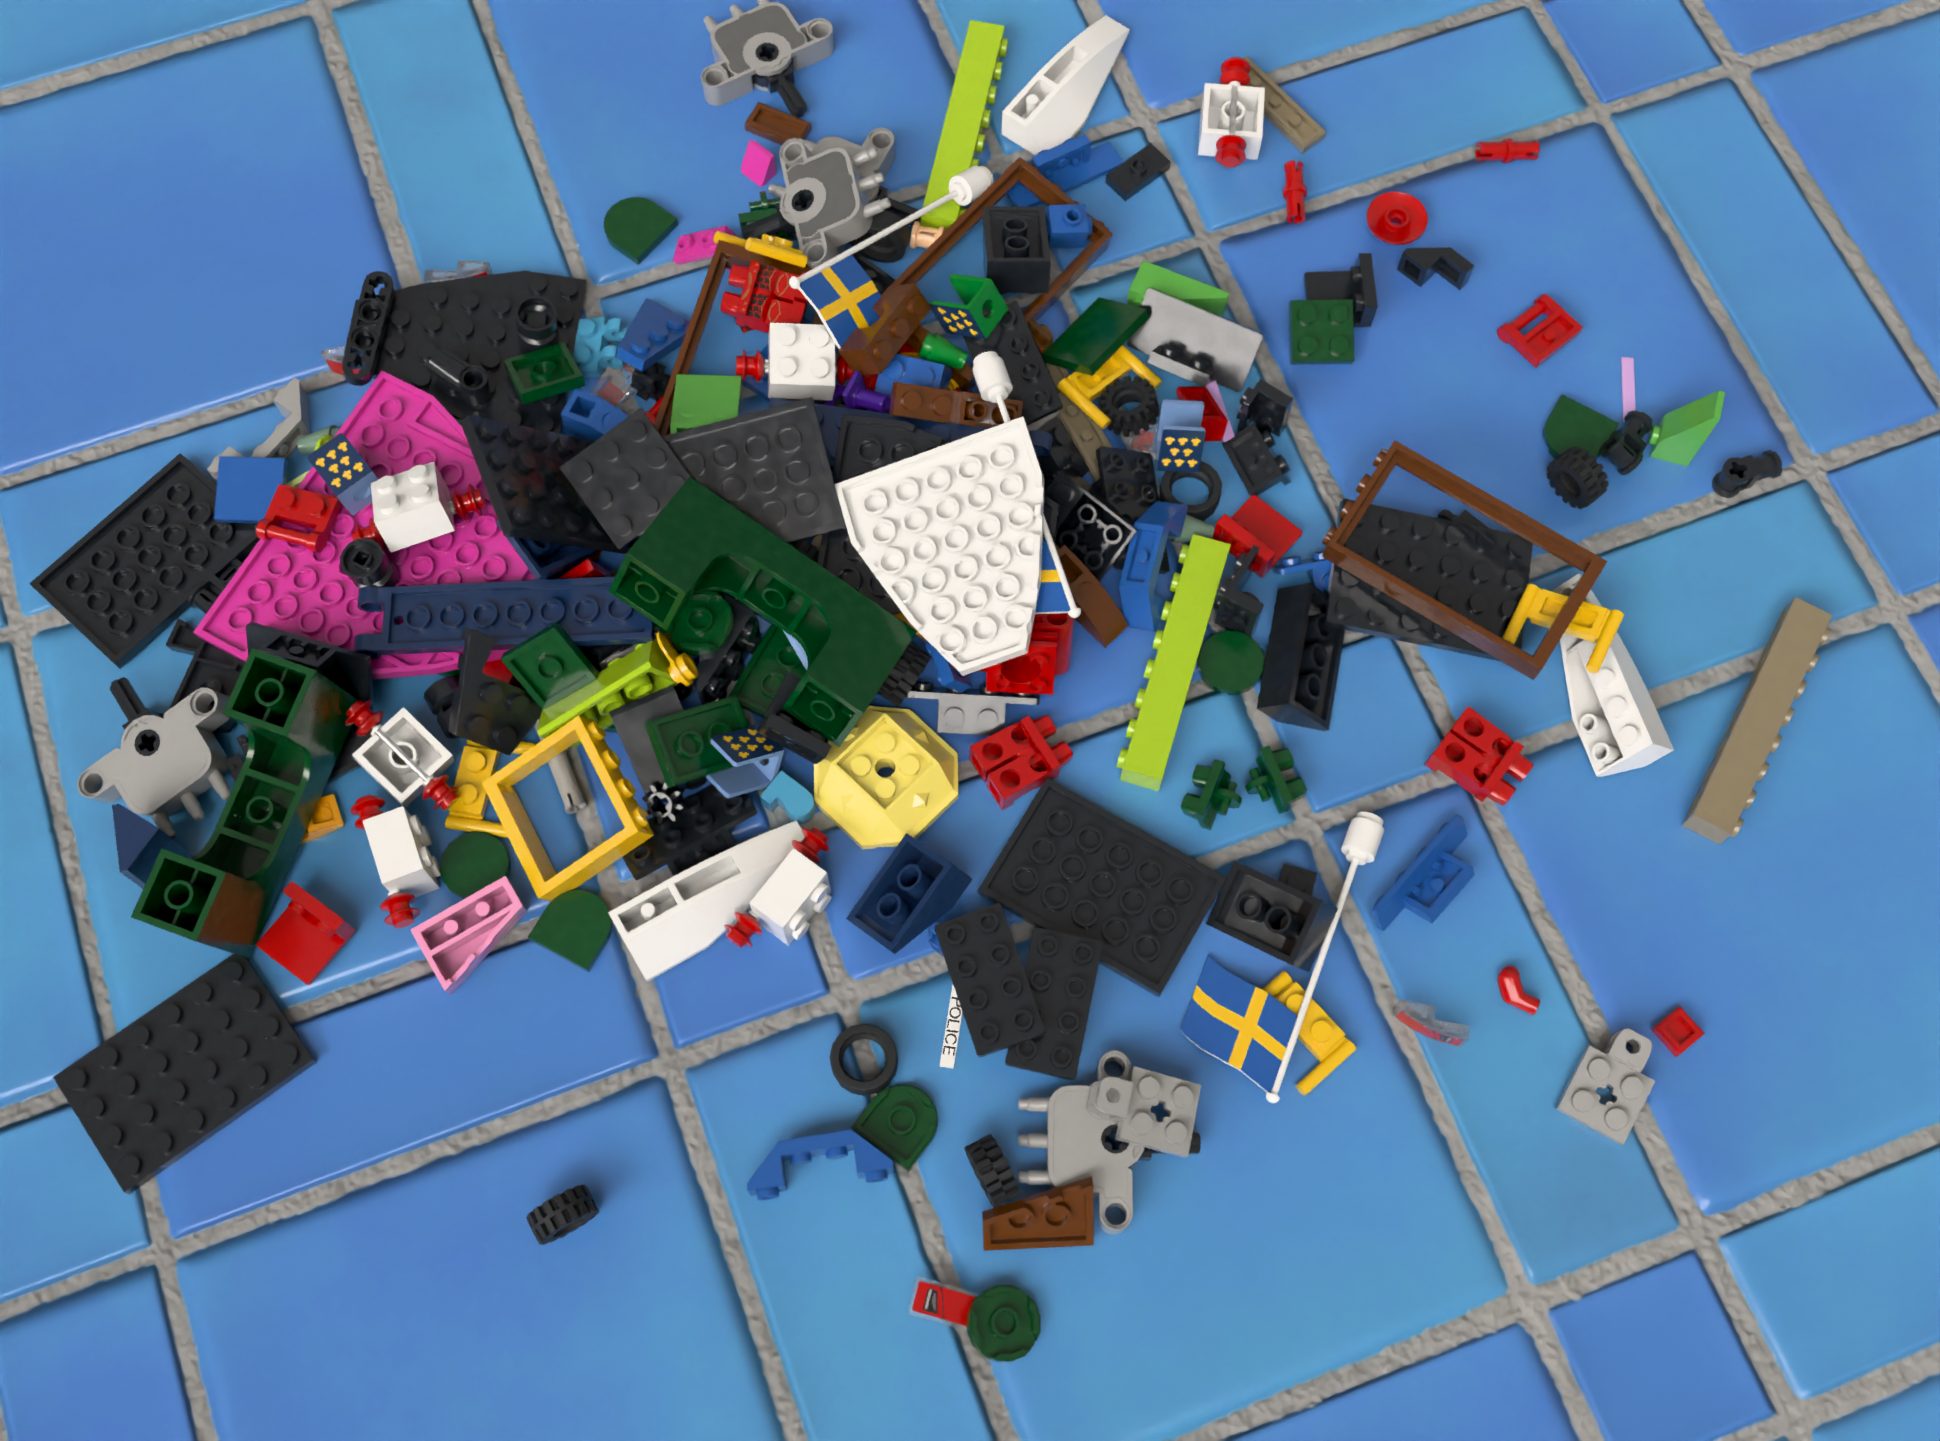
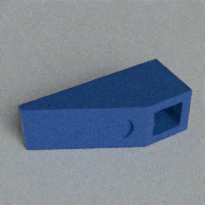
(590, 416)

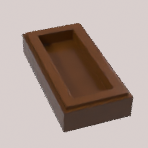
(776, 125)

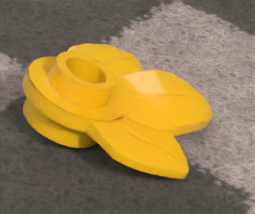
(682, 666)

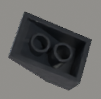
(1016, 249)
(1272, 916)

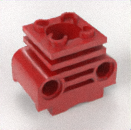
(1047, 656)

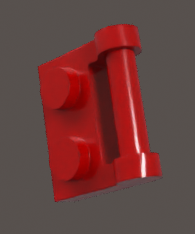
(1546, 337)
(303, 509)

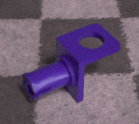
(858, 397)

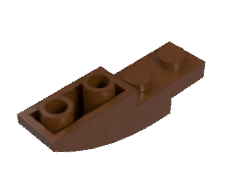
(948, 406)
(1098, 610)

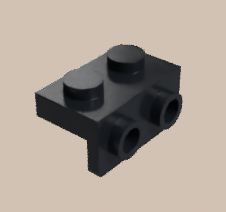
(1063, 453)

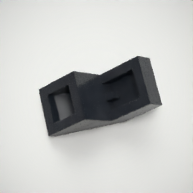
(1423, 263)

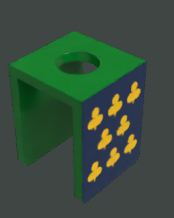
(968, 319)

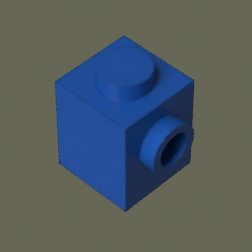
(1068, 225)

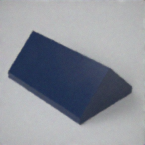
(140, 844)

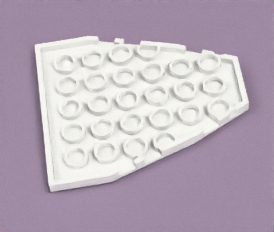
(957, 541)

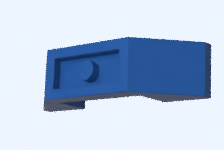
(1143, 561)
(771, 1178)

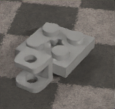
(1620, 1072)
(1131, 1106)

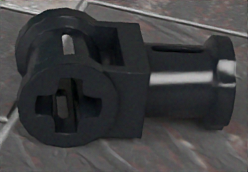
(1626, 444)
(1743, 472)
(211, 588)

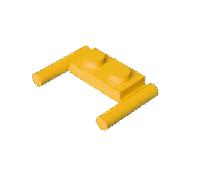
(768, 246)
(1085, 388)
(1589, 622)
(475, 767)
(1317, 1031)

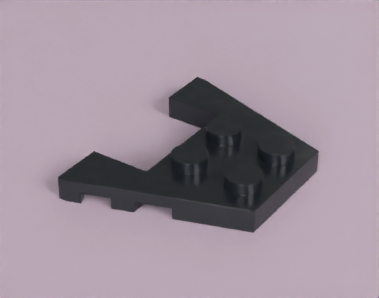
(208, 669)
(487, 707)

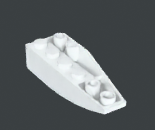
(1065, 89)
(1611, 706)
(693, 906)

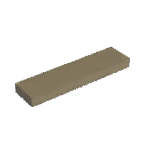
(1286, 113)

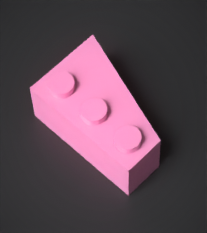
(468, 931)

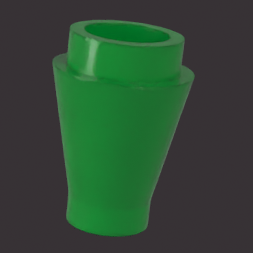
(941, 351)

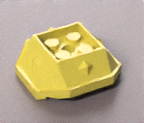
(878, 808)

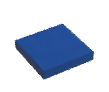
(247, 487)

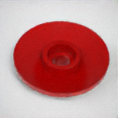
(1399, 209)

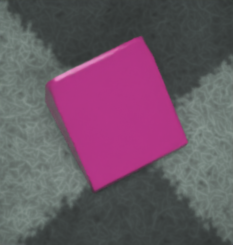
(758, 164)

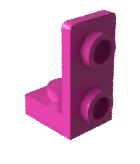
(698, 245)

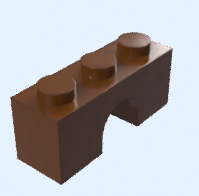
(899, 314)

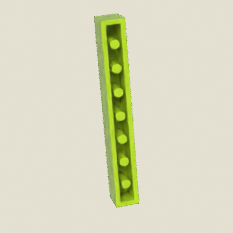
(966, 116)
(1174, 663)

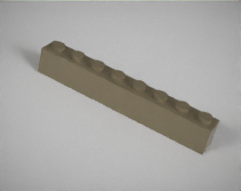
(1757, 722)

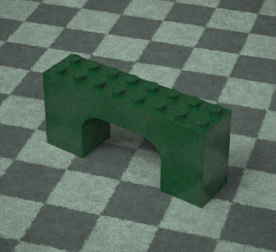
(711, 545)
(294, 740)

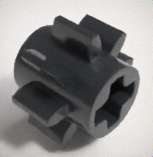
(650, 382)
(658, 808)

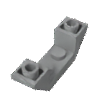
(282, 443)

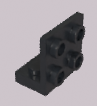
(1352, 284)
(1235, 608)
(790, 731)

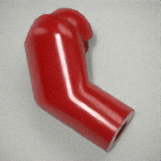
(1512, 991)

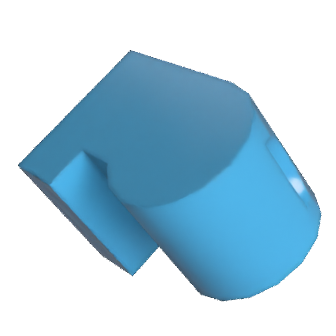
(790, 797)

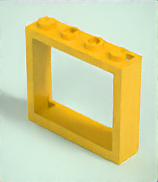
(521, 831)

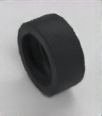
(885, 249)
(1208, 477)
(859, 1032)

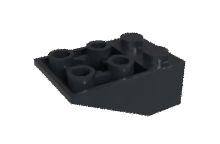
(1088, 523)
(727, 664)

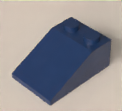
(548, 559)
(908, 895)

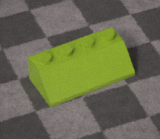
(617, 685)

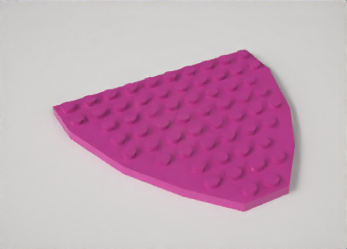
(311, 594)

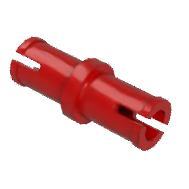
(1507, 150)
(1294, 192)

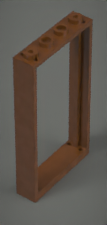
(1049, 194)
(723, 258)
(1487, 505)

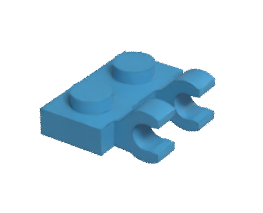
(591, 346)

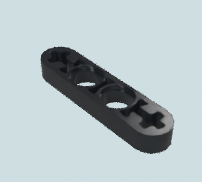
(371, 328)

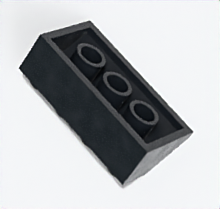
(1301, 660)

